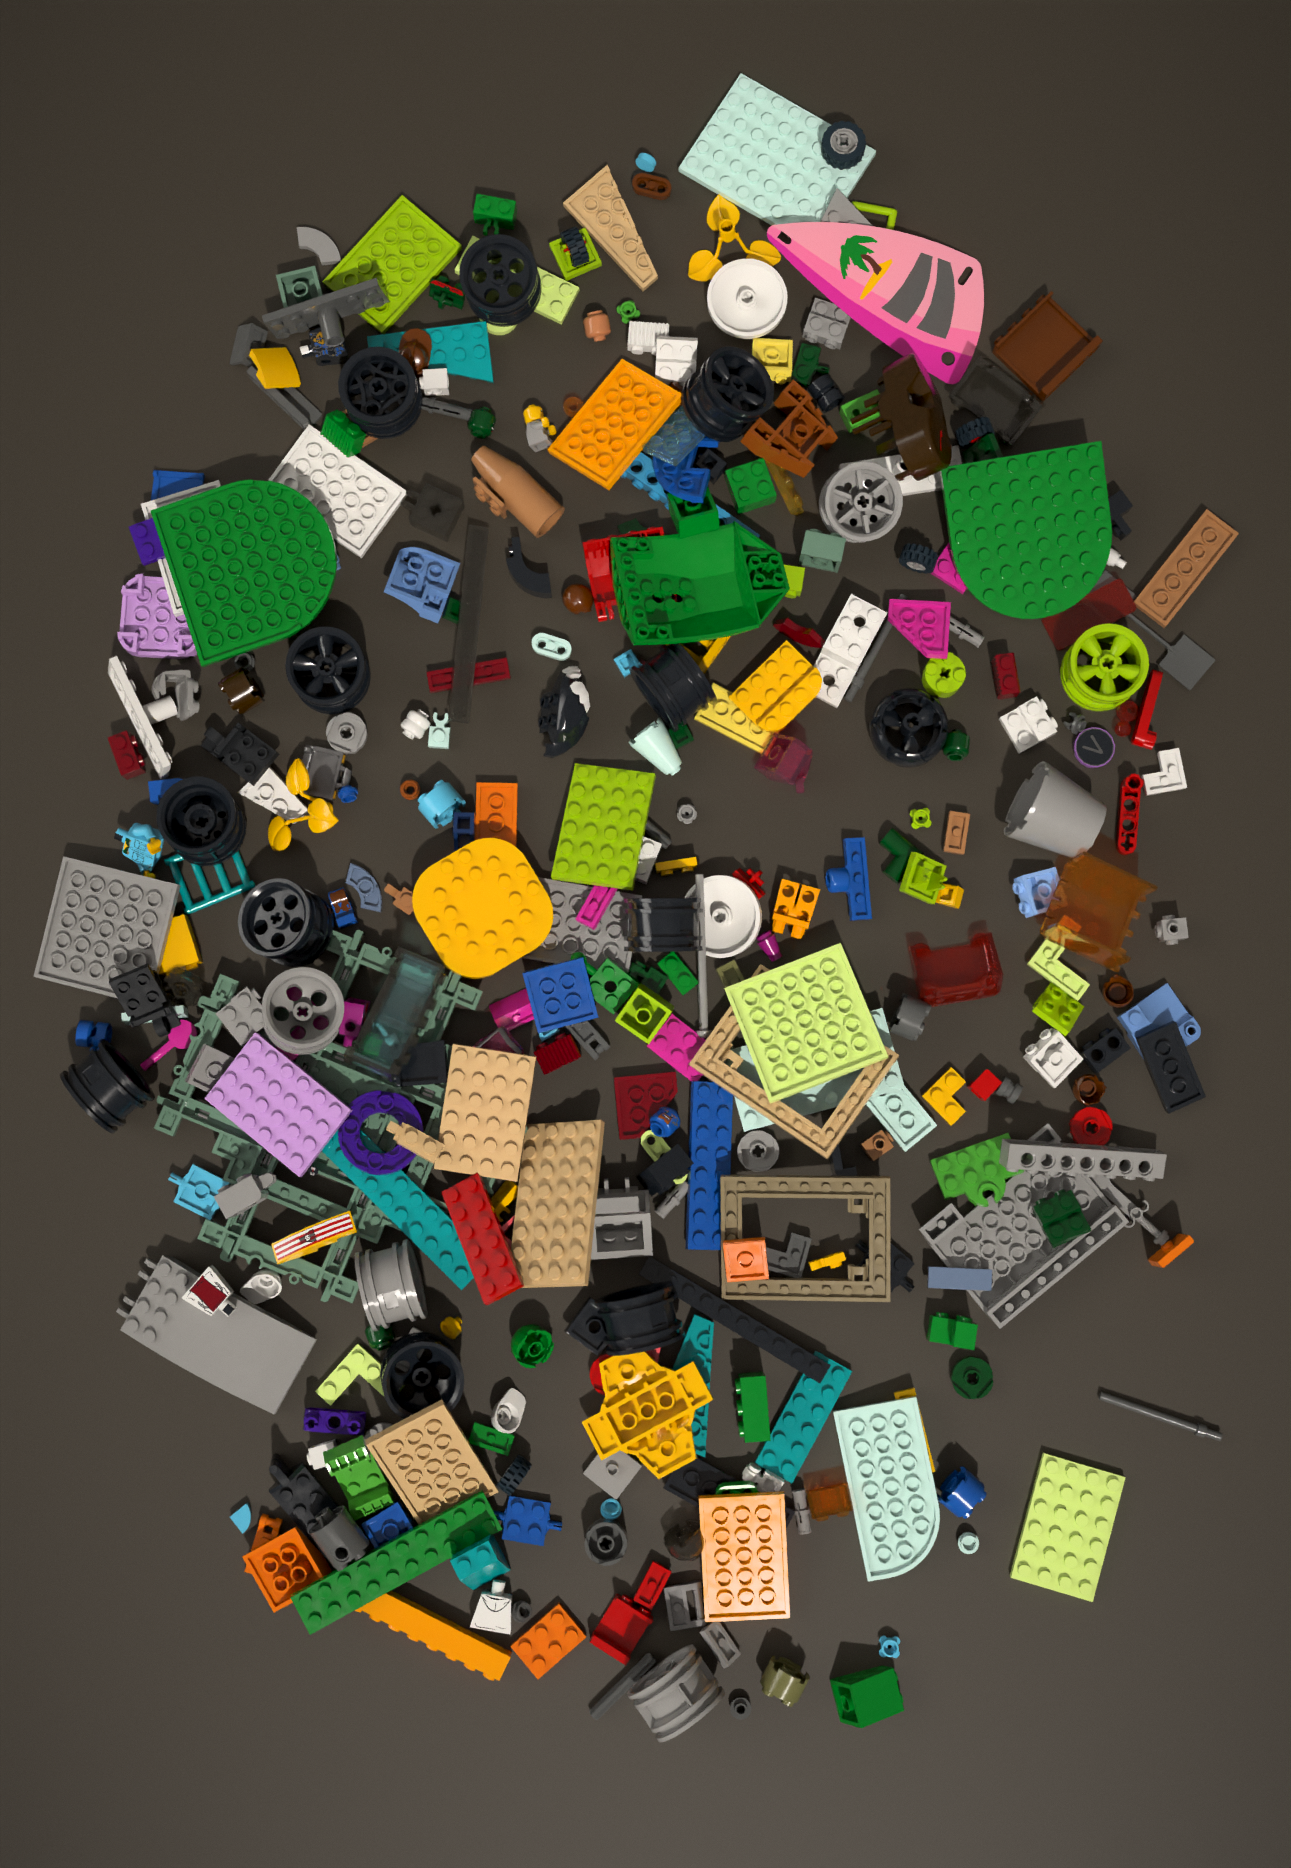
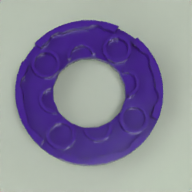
(349, 1132)

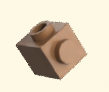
(877, 1144)

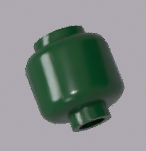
(956, 745)
(380, 1339)

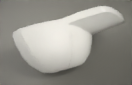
(262, 1286)
(508, 1411)

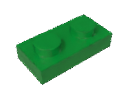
(677, 973)
(491, 1439)

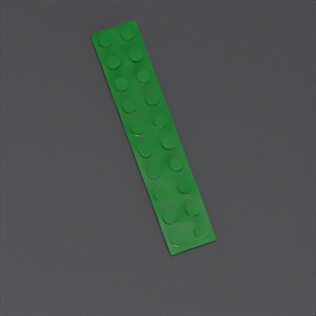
(395, 1562)

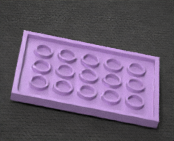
(278, 1104)

